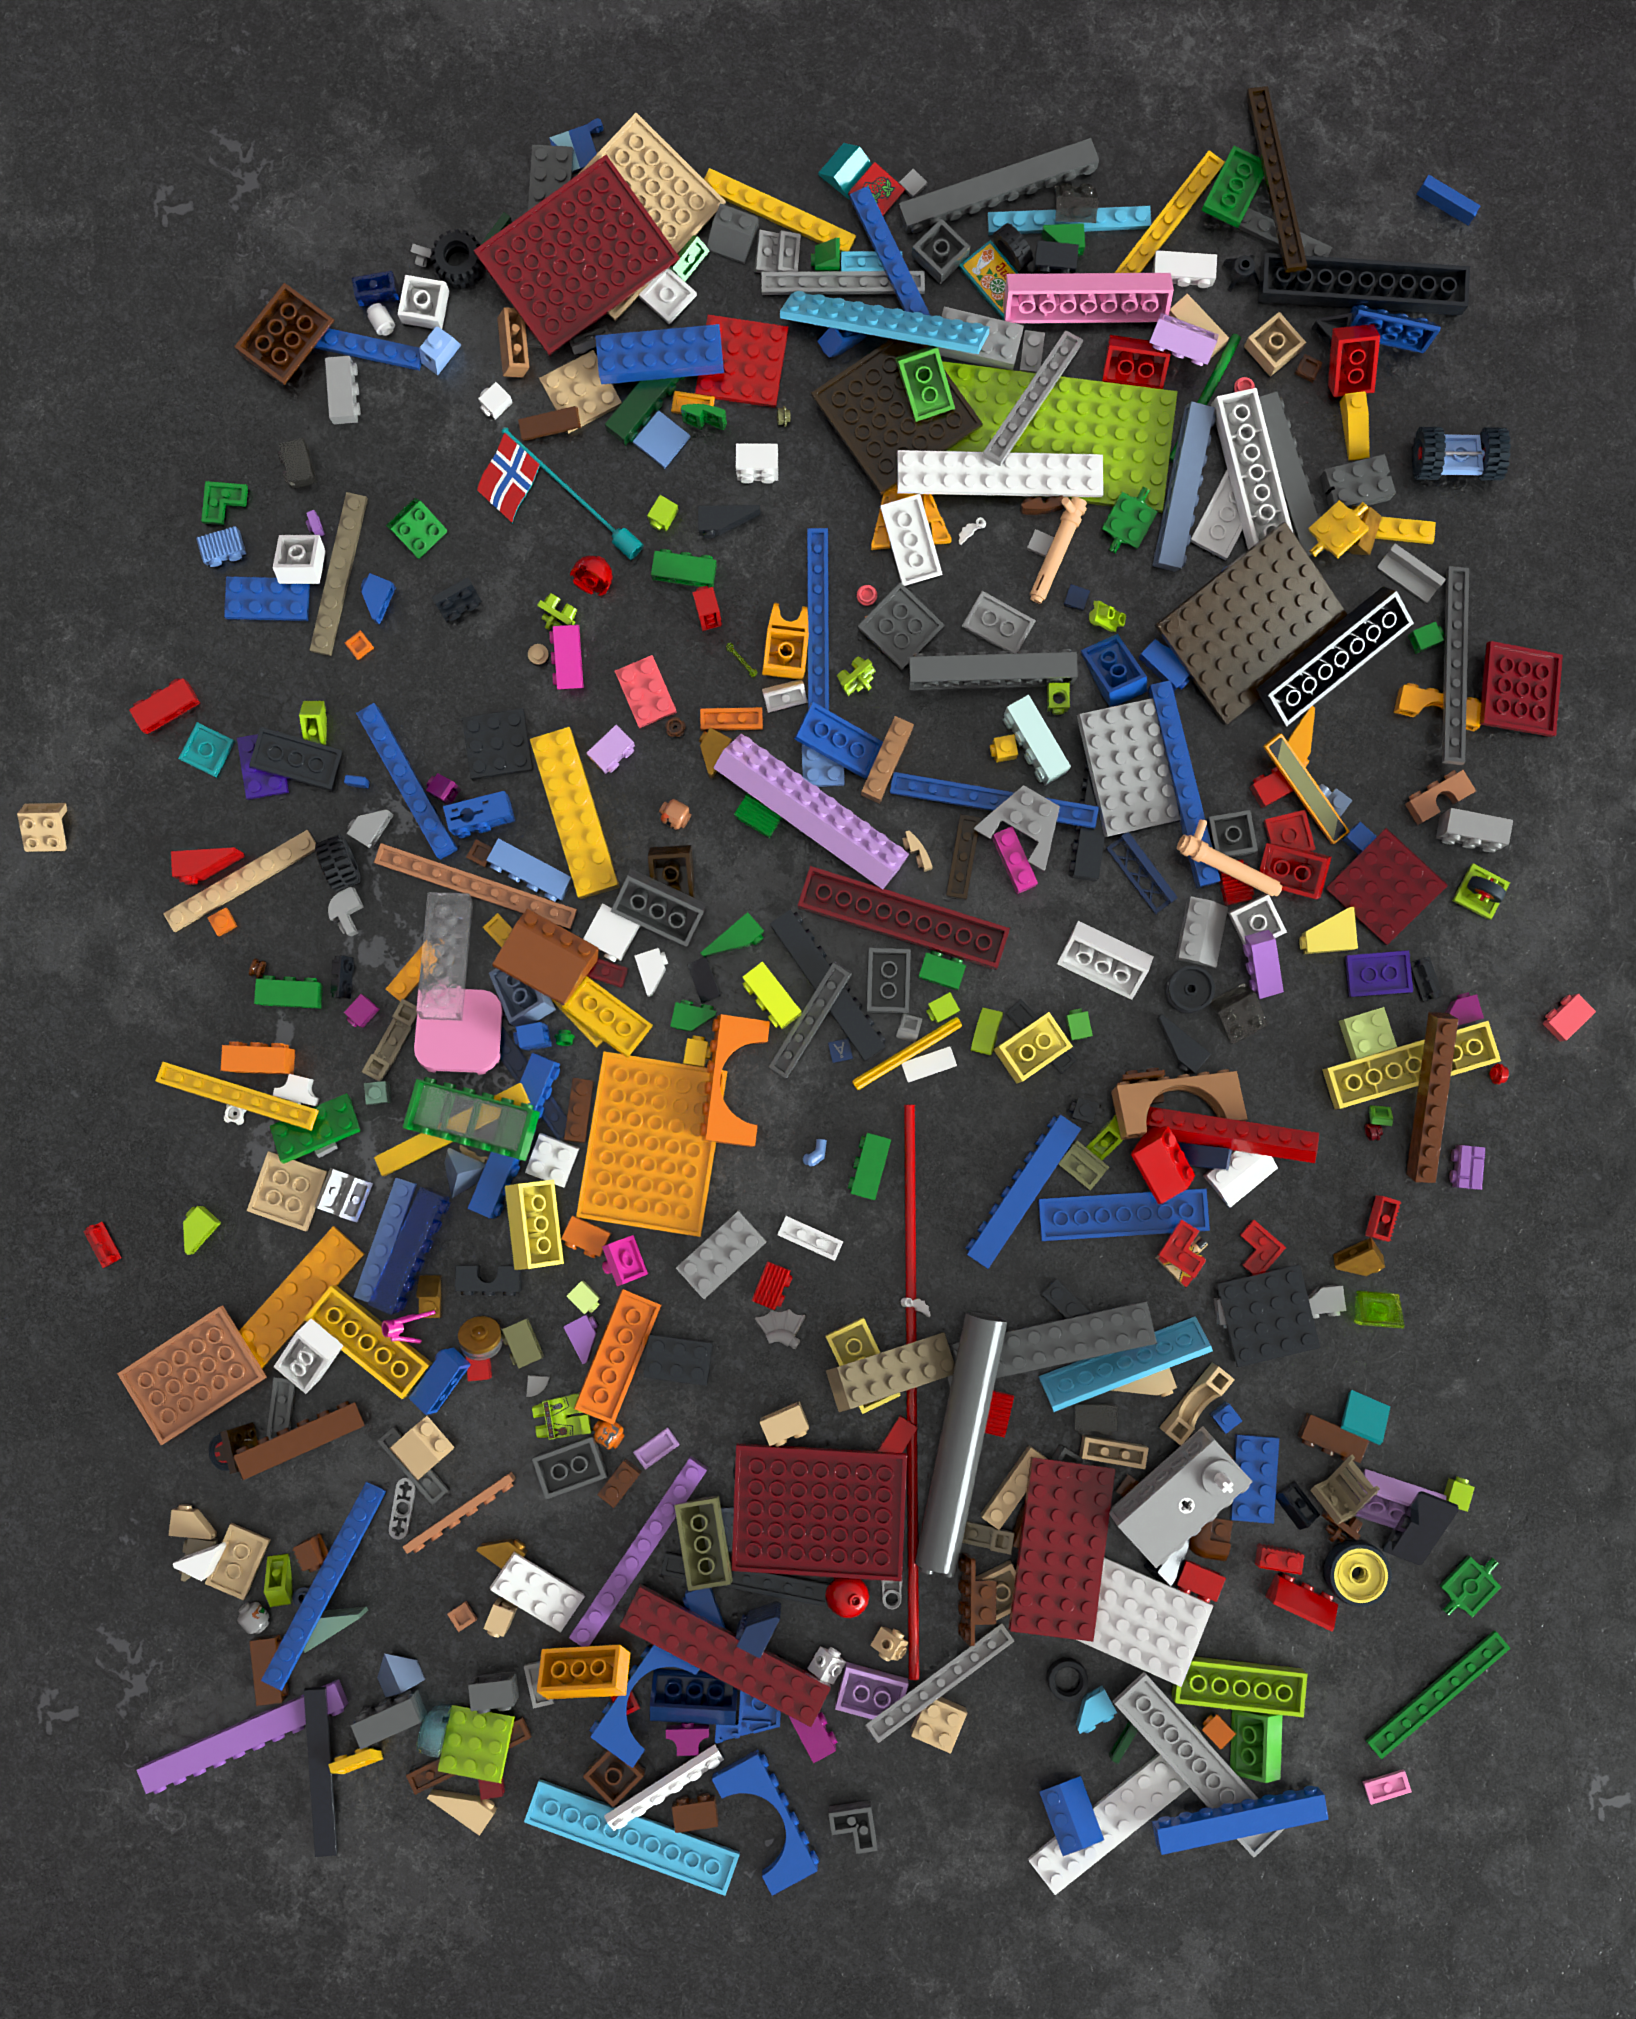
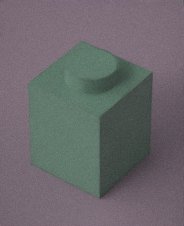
(377, 1093)

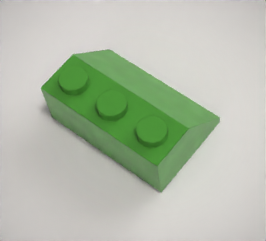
(1256, 1745)

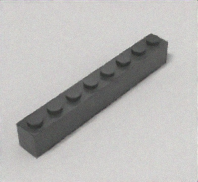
(1289, 467)

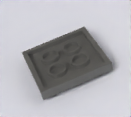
(900, 626)

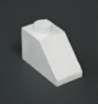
(651, 968)

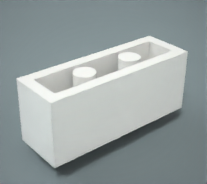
(1187, 267)

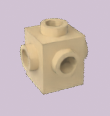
(890, 1644)

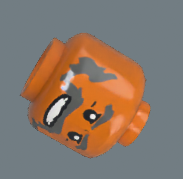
(608, 1434)

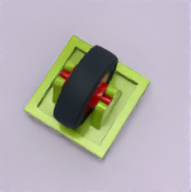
(1481, 891)

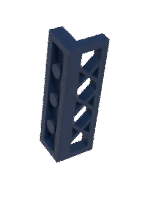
(1147, 867)

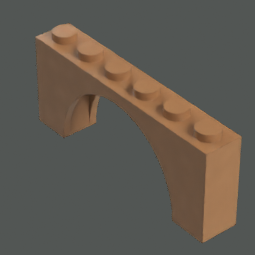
(1133, 1100)

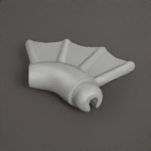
(781, 1327)

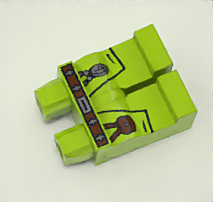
(557, 1420)

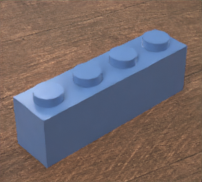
(530, 870)

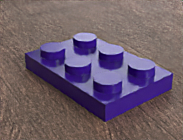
(256, 782)
(1379, 973)

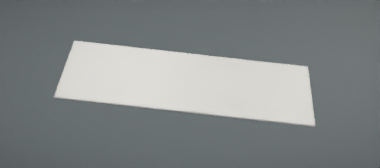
(929, 1064)

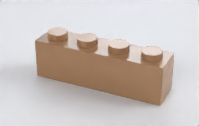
(887, 759)

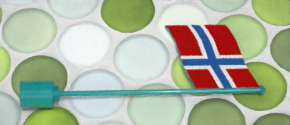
(512, 476)

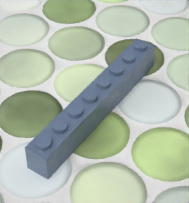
(1183, 487)

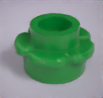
(564, 1038)

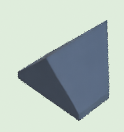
(461, 1171)
(398, 1674)

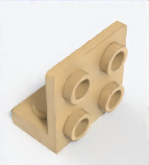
(42, 826)

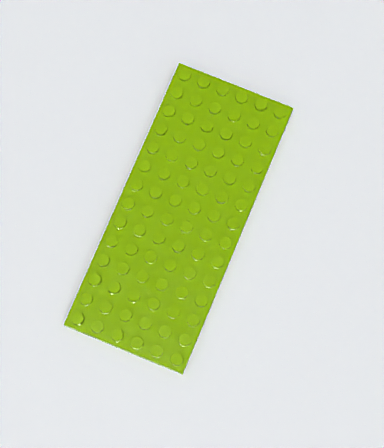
(1079, 417)

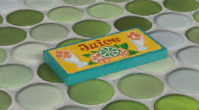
(988, 273)

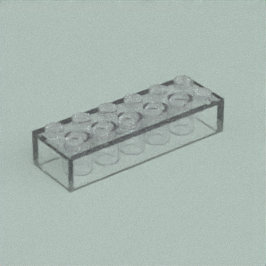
(444, 956)

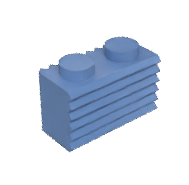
(221, 546)

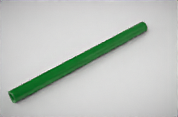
(1215, 376)

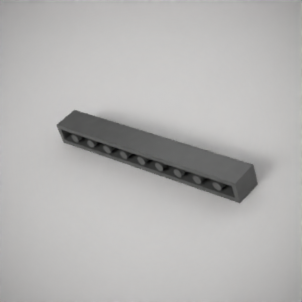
(999, 186)

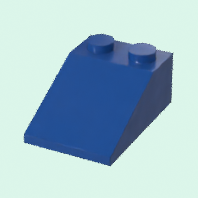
(1115, 670)

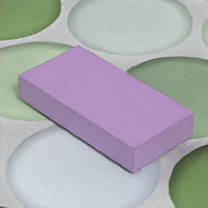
(656, 1448)

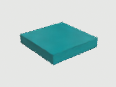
(206, 749)
(1365, 1417)

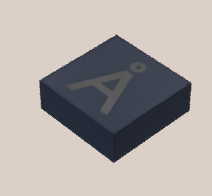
(840, 1050)

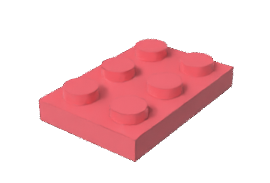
(645, 691)

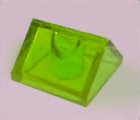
(1378, 1309)

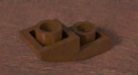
(1035, 506)

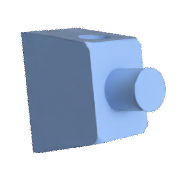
(439, 348)

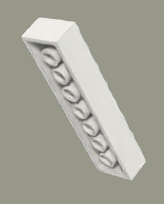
(1250, 464)

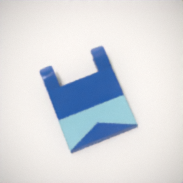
(581, 142)

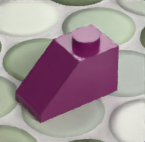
(443, 789)
(1465, 1008)

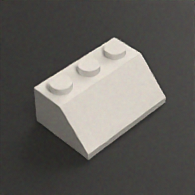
(1244, 1174)

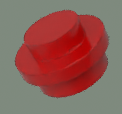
(1499, 1074)

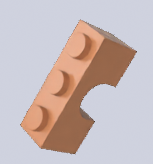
(1424, 805)

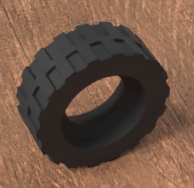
(1013, 246)

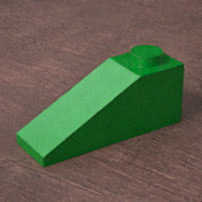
(738, 936)

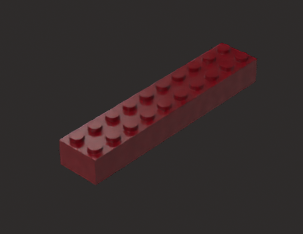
(903, 918)
(716, 1652)

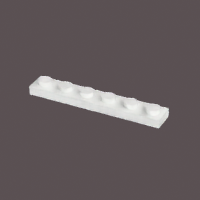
(664, 1787)

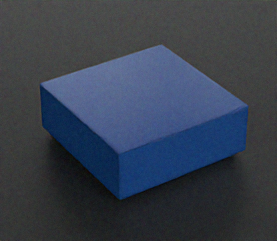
(356, 781)

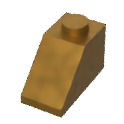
(712, 747)
(1360, 1258)
(501, 1550)

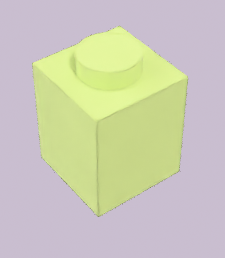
(584, 1297)

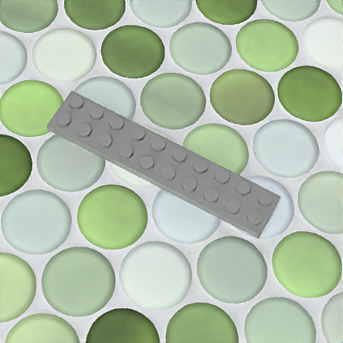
(1187, 1751)

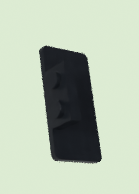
(1420, 1528)

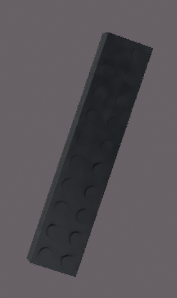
(1367, 283)

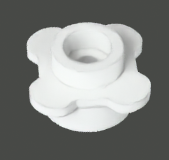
(230, 1117)

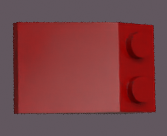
(199, 865)
(1296, 869)

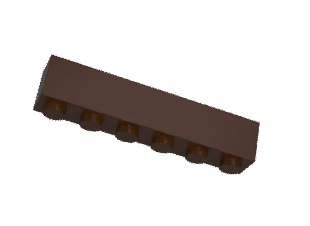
(297, 1441)

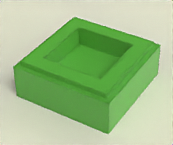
(1380, 1115)

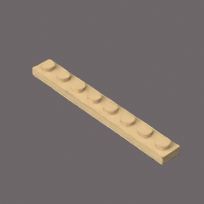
(240, 881)

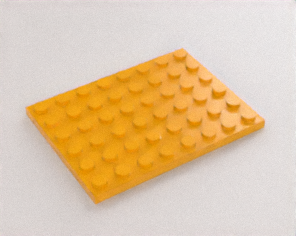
(646, 1146)

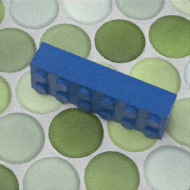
(659, 354)

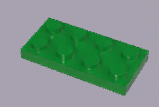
(1234, 187)
(333, 1123)

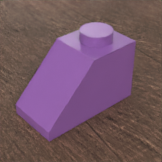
(582, 1336)

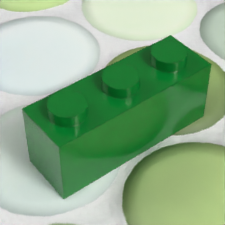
(683, 568)
(288, 992)
(869, 1166)

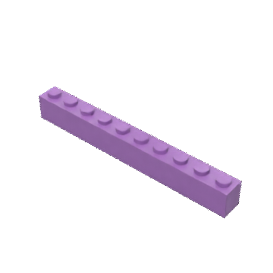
(638, 1553)
(234, 1741)

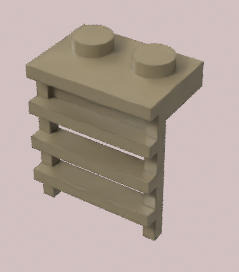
(1338, 1497)

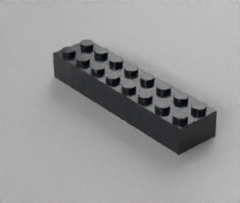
(1335, 656)

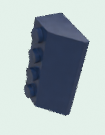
(757, 1628)
(692, 1698)

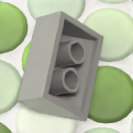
(1201, 932)

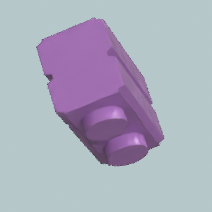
(1467, 1167)

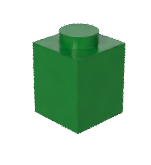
(1426, 637)

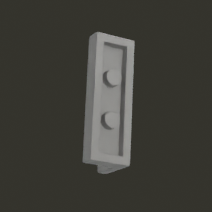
(1410, 573)

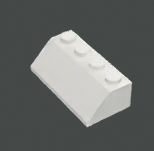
(1105, 960)

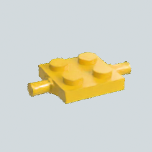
(1338, 529)

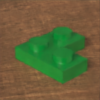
(219, 495)

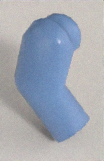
(816, 1156)

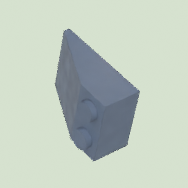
(520, 1002)

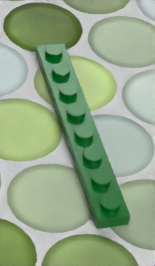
(1438, 1694)

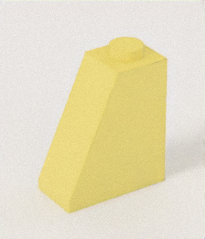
(1331, 935)

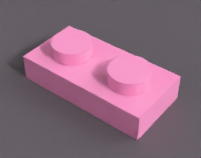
(1387, 1786)

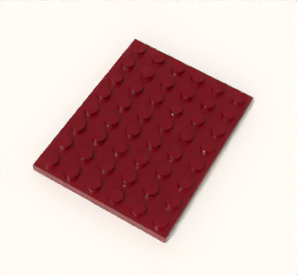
(577, 255)
(819, 1512)

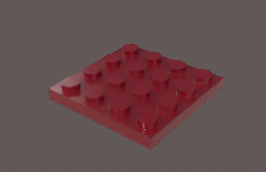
(1521, 689)
(1386, 886)

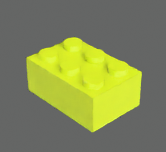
(771, 996)

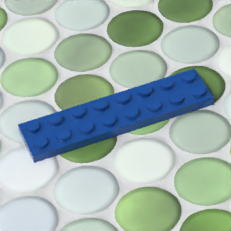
(1120, 1215)

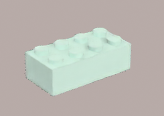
(1036, 740)

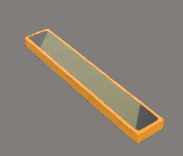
(1306, 788)

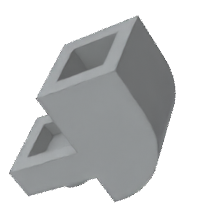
(342, 906)

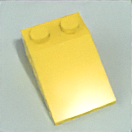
(1032, 1048)

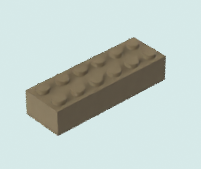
(891, 1372)

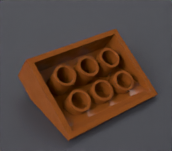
(546, 957)

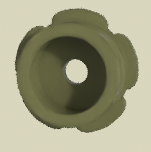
(783, 416)

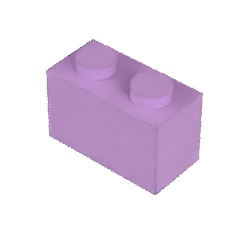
(611, 750)

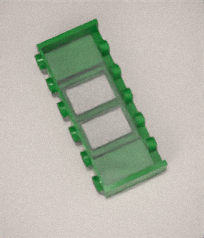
(471, 1118)

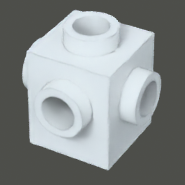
(827, 1664)

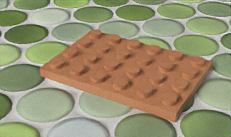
(192, 1375)

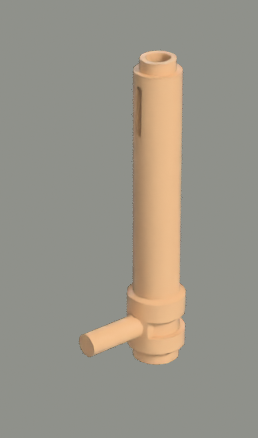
(1069, 521)
(1200, 851)

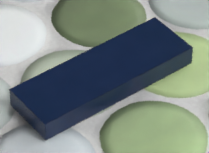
(1207, 1156)

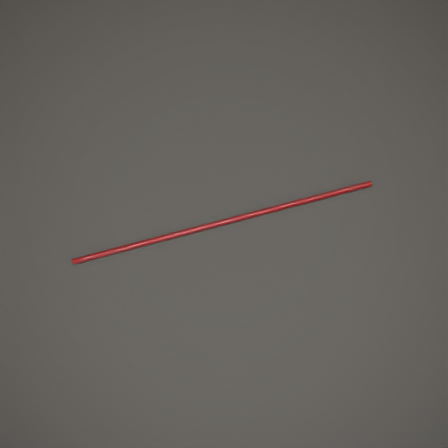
(911, 1336)

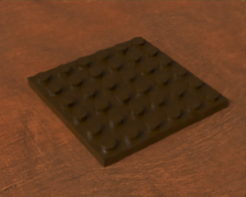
(876, 419)

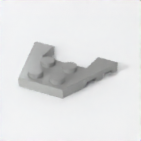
(1028, 814)

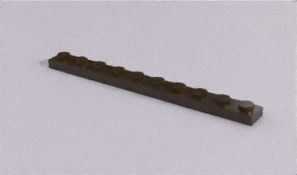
(1276, 179)

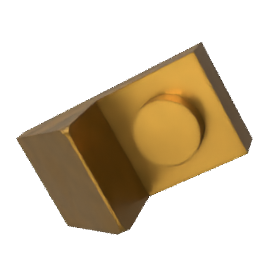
(429, 1294)

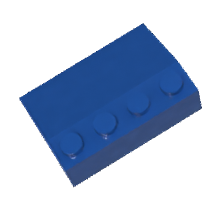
(1397, 329)

